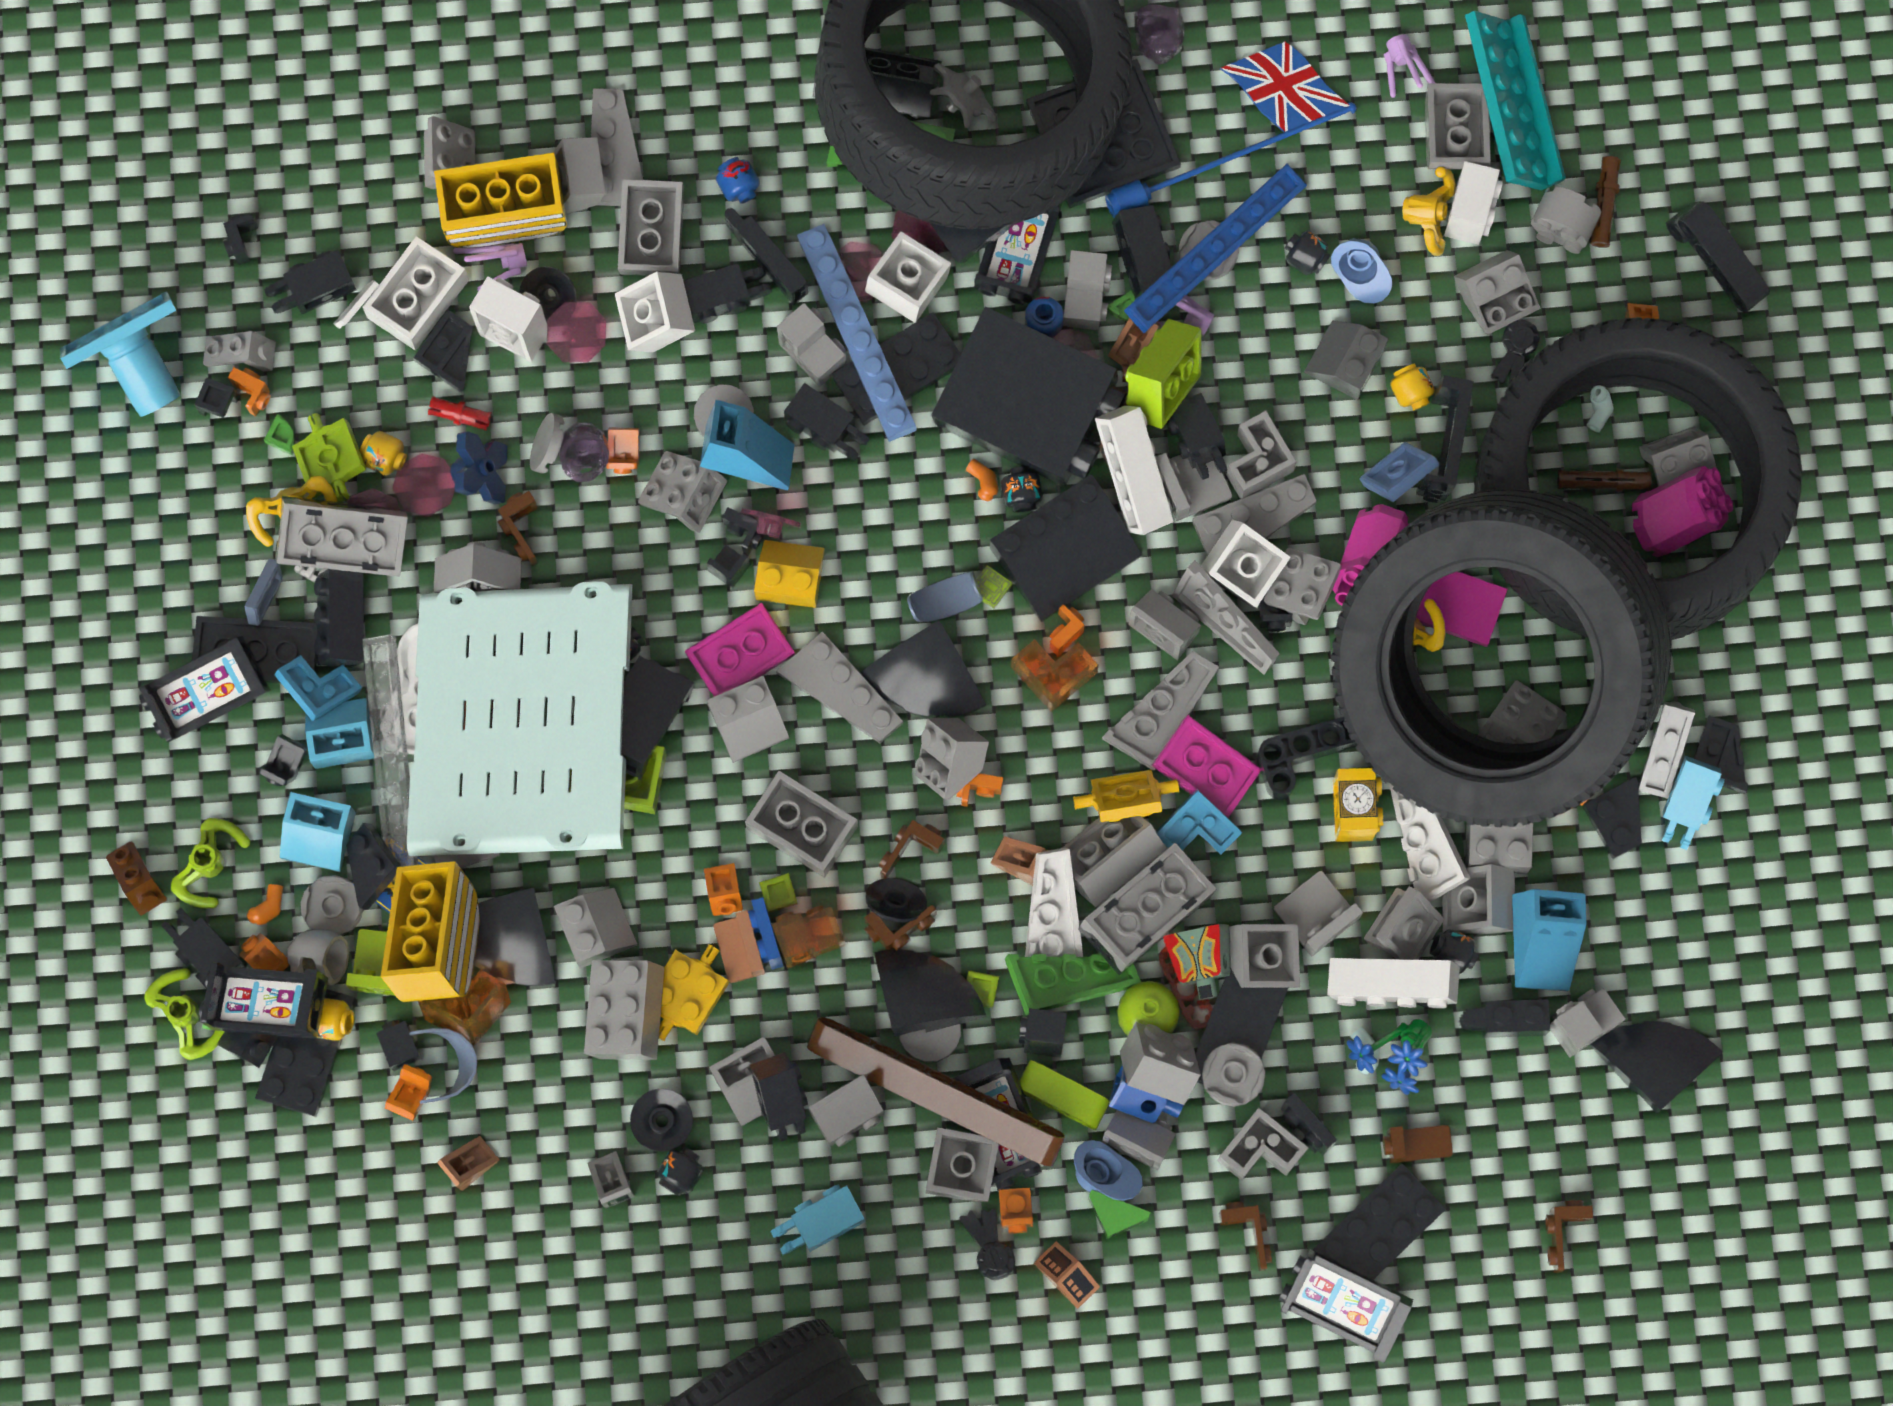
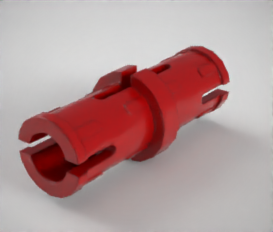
(459, 413)

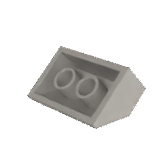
(1111, 855)

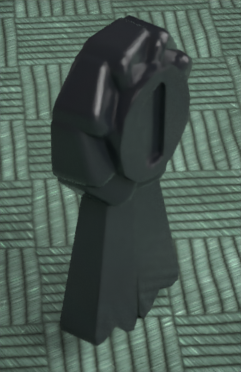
(1519, 340)
(995, 1257)

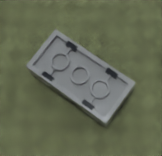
(341, 536)
(1147, 909)

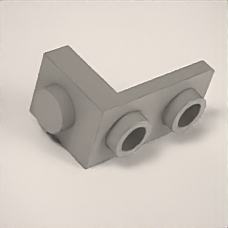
(240, 348)

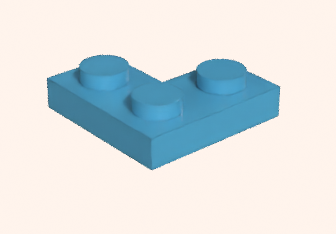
(317, 694)
(1197, 817)

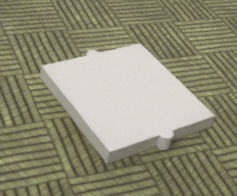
(355, 305)

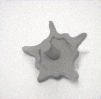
(963, 95)

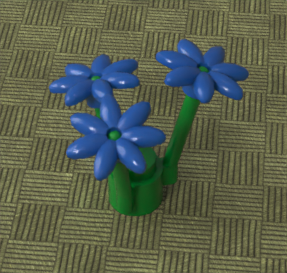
(1412, 1039)

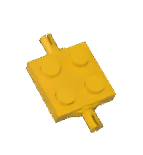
(1126, 795)
(689, 991)

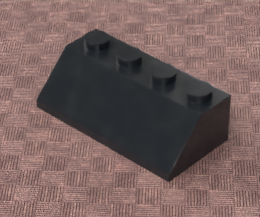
(904, 80)

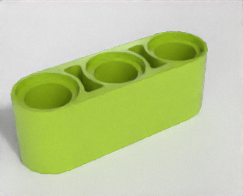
(1063, 1095)

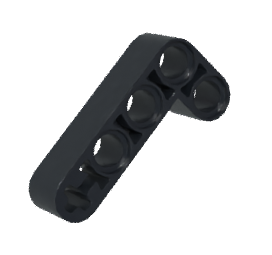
(1720, 254)
(1289, 756)

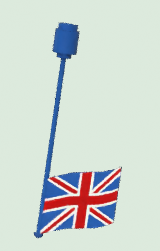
(1284, 92)

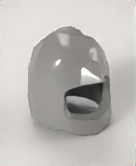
(320, 951)

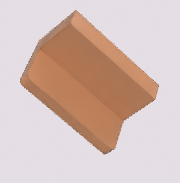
(738, 948)

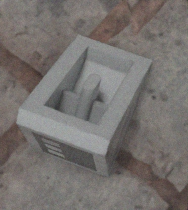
(610, 1180)

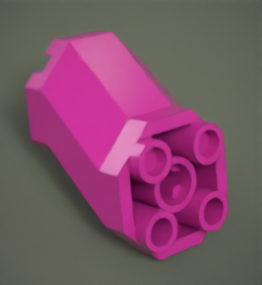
(1681, 511)
(1368, 535)

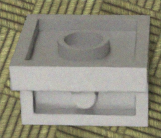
(1405, 925)

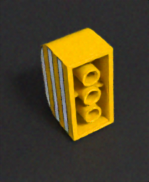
(501, 201)
(431, 933)

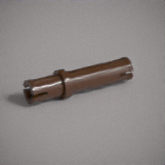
(1607, 190)
(1640, 481)

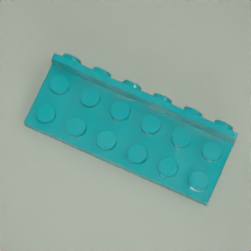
(1515, 100)

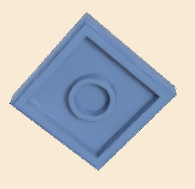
(1399, 471)

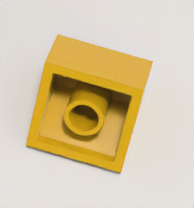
(789, 573)

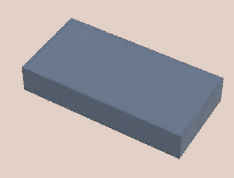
(263, 592)

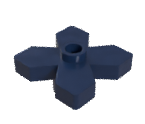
(478, 467)

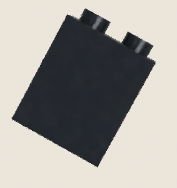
(1028, 398)

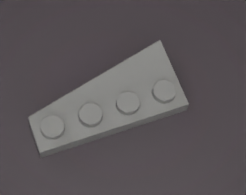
(616, 139)
(1262, 511)
(1220, 614)
(835, 682)
(1154, 720)

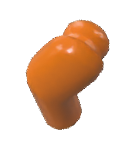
(986, 477)
(268, 909)

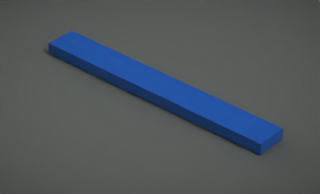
(1215, 248)

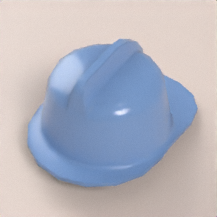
(1362, 270)
(1106, 1171)

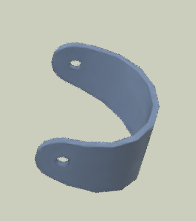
(945, 598)
(466, 1057)

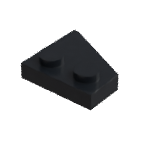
(447, 350)
(1721, 749)
(1617, 818)
(371, 865)

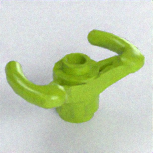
(206, 861)
(181, 1013)

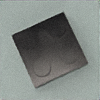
(1300, 1116)

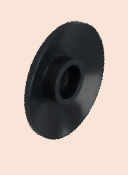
(544, 278)
(895, 900)
(651, 1107)

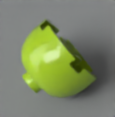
(1148, 1004)

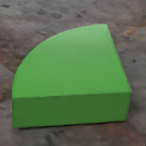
(1119, 305)
(281, 435)

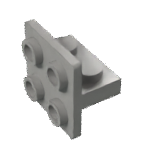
(446, 147)
(1303, 586)

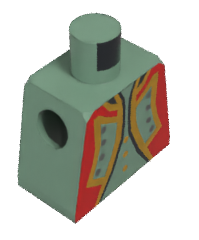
(1201, 957)

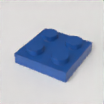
(761, 924)

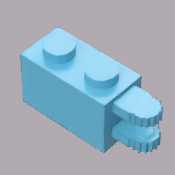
(1691, 798)
(821, 1220)

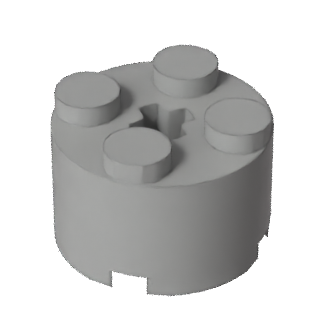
(1565, 219)

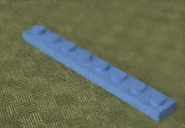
(856, 333)

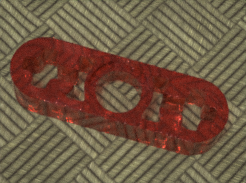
(1187, 1012)

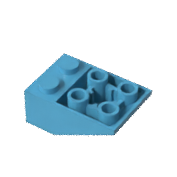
(746, 447)
(1547, 937)

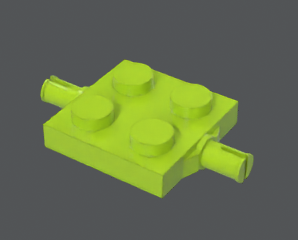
(330, 453)

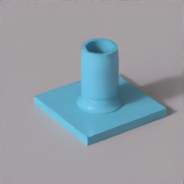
(131, 355)

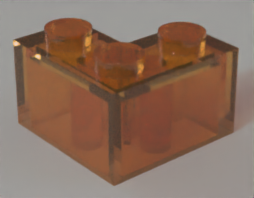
(1050, 679)
(808, 936)
(472, 1013)

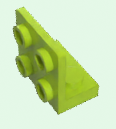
(368, 964)

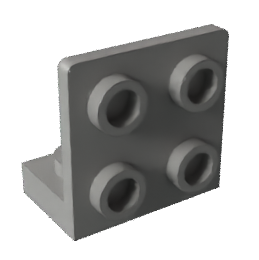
(1678, 454)
(1186, 488)
(683, 490)
(1522, 717)
(1318, 912)

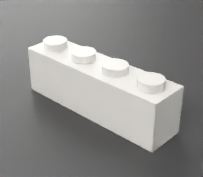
(1134, 469)
(1393, 981)

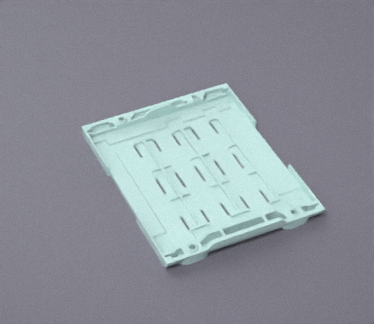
(589, 747)

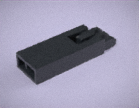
(767, 255)

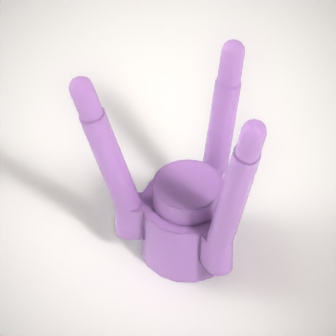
(1403, 53)
(511, 256)
(1197, 315)

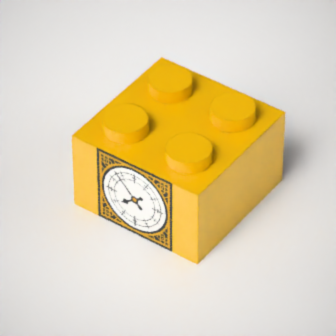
(1355, 804)

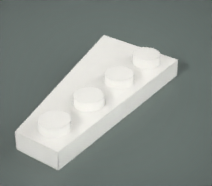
(1429, 848)
(1053, 907)

